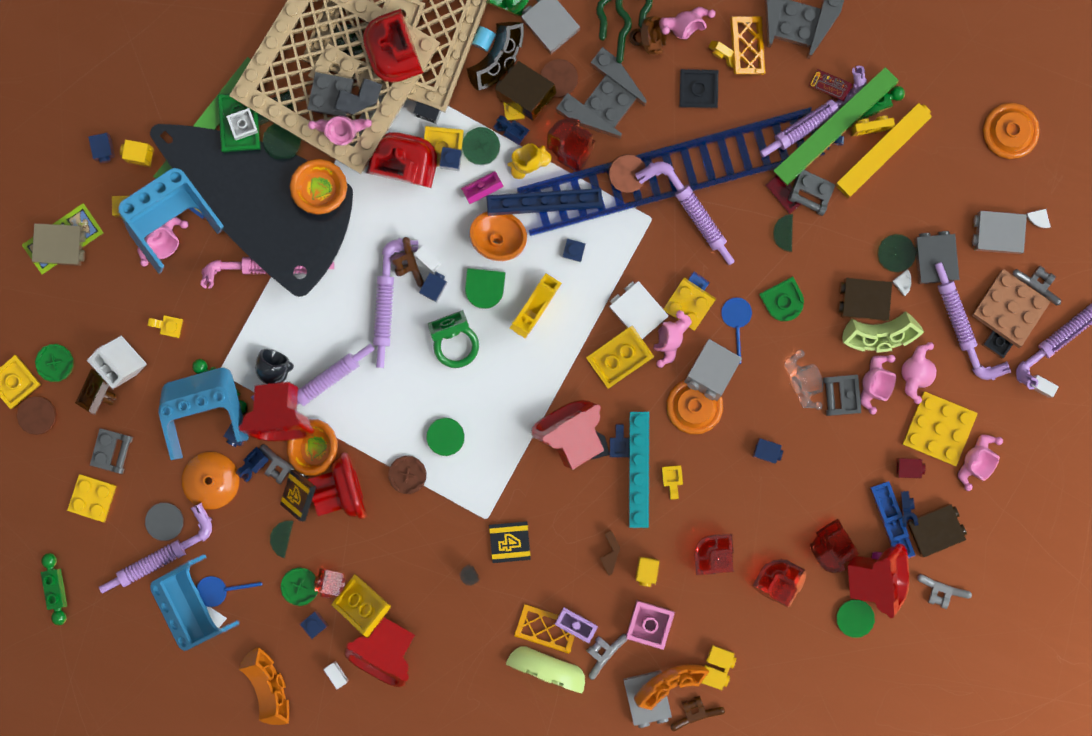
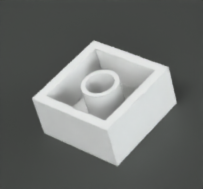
(242, 124)
(427, 259)
(1045, 387)
(336, 675)

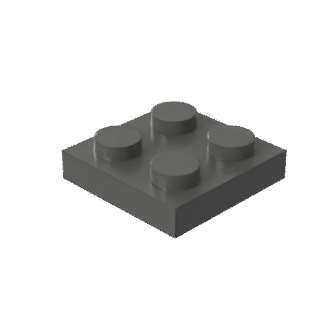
(325, 92)

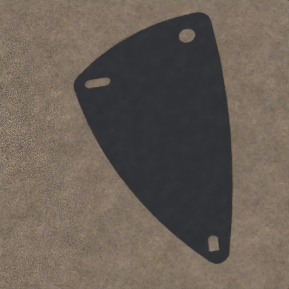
(255, 204)

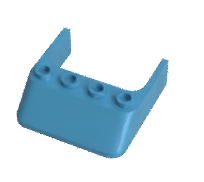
(159, 204)
(198, 395)
(184, 608)

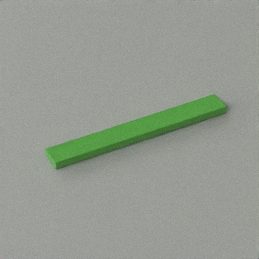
(210, 117)
(836, 126)

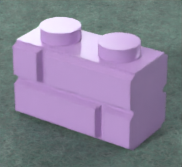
(576, 625)

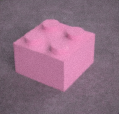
(650, 624)

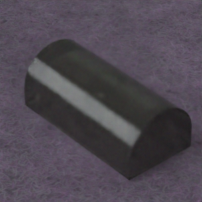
(469, 575)

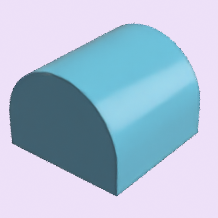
(483, 38)

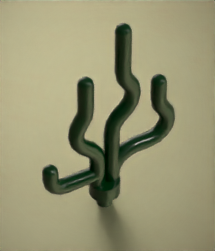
(627, 23)

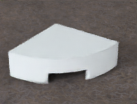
(1039, 218)
(903, 282)

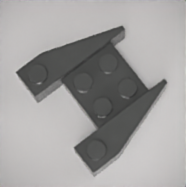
(800, 22)
(608, 101)

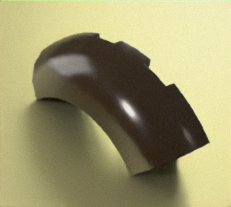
(501, 56)

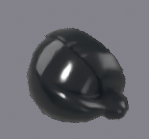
(272, 366)

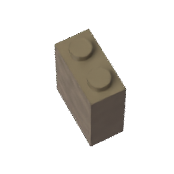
(58, 244)

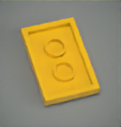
(620, 357)
(361, 605)

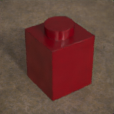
(910, 468)

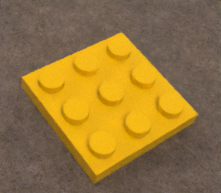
(939, 428)

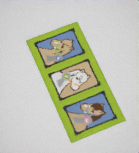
(78, 217)

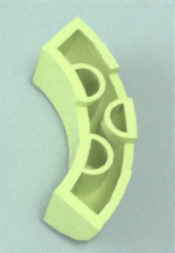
(882, 336)
(547, 668)

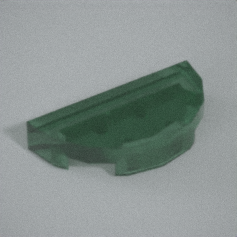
(783, 233)
(280, 537)

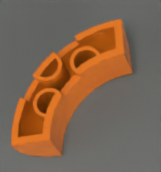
(659, 686)
(268, 687)

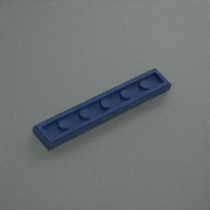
(544, 201)

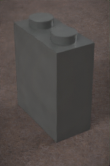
(934, 250)

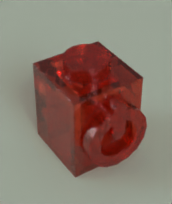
(329, 583)

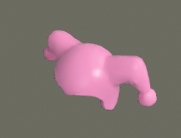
(686, 22)
(340, 128)
(163, 240)
(671, 337)
(918, 372)
(877, 382)
(979, 461)

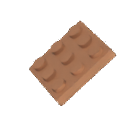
(1011, 308)

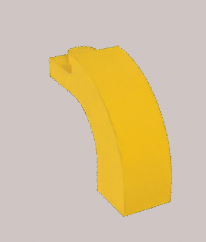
(535, 306)

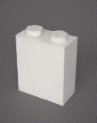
(638, 309)
(117, 362)

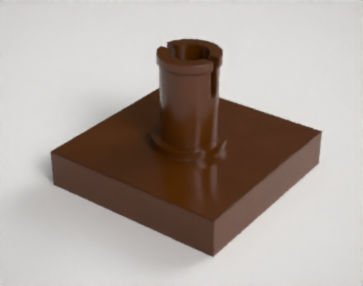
(94, 392)

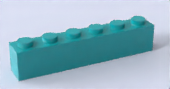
(638, 469)

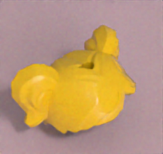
(528, 159)

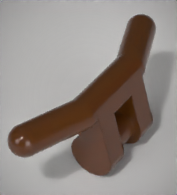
(408, 255)
(702, 714)

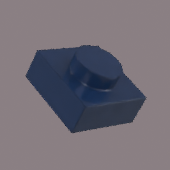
(574, 250)

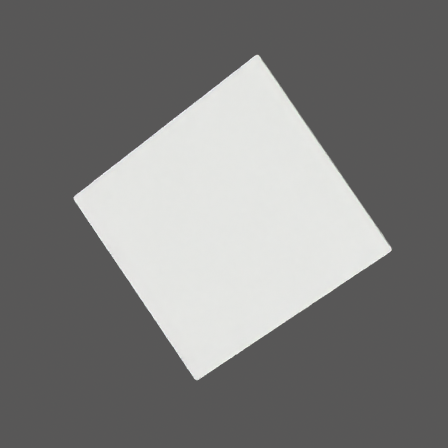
(510, 378)

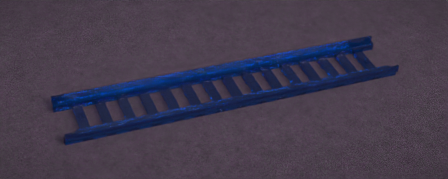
(665, 154)

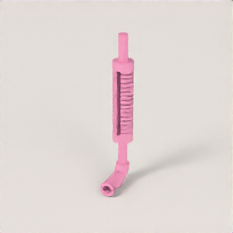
(247, 265)

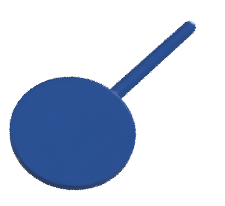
(736, 314)
(214, 591)

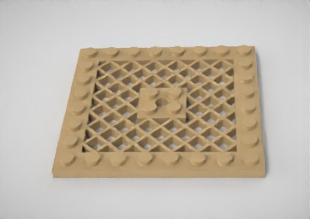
(273, 44)
(452, 64)

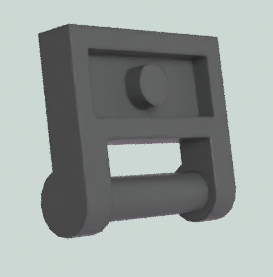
(815, 187)
(849, 395)
(105, 449)

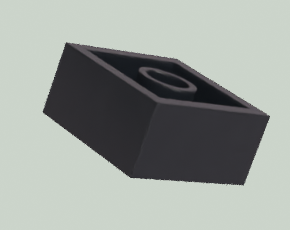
(426, 112)
(997, 344)

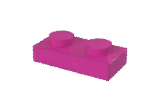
(482, 187)

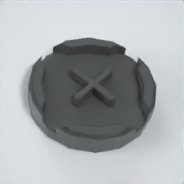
(164, 521)

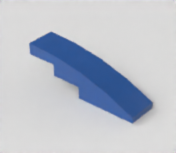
(891, 517)

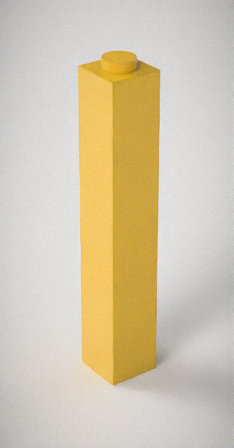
(883, 150)

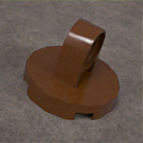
(651, 36)

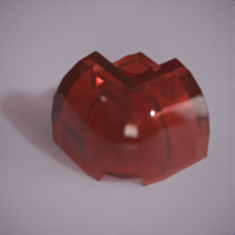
(570, 143)
(833, 547)
(714, 554)
(780, 581)

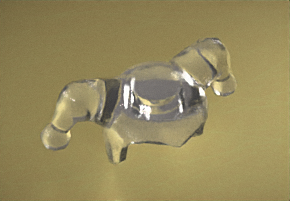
(804, 380)

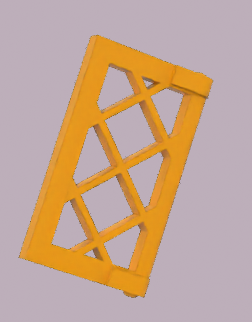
(735, 45)
(533, 638)

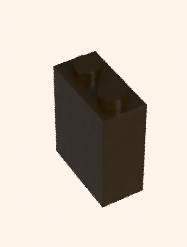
(525, 90)
(865, 299)
(937, 530)

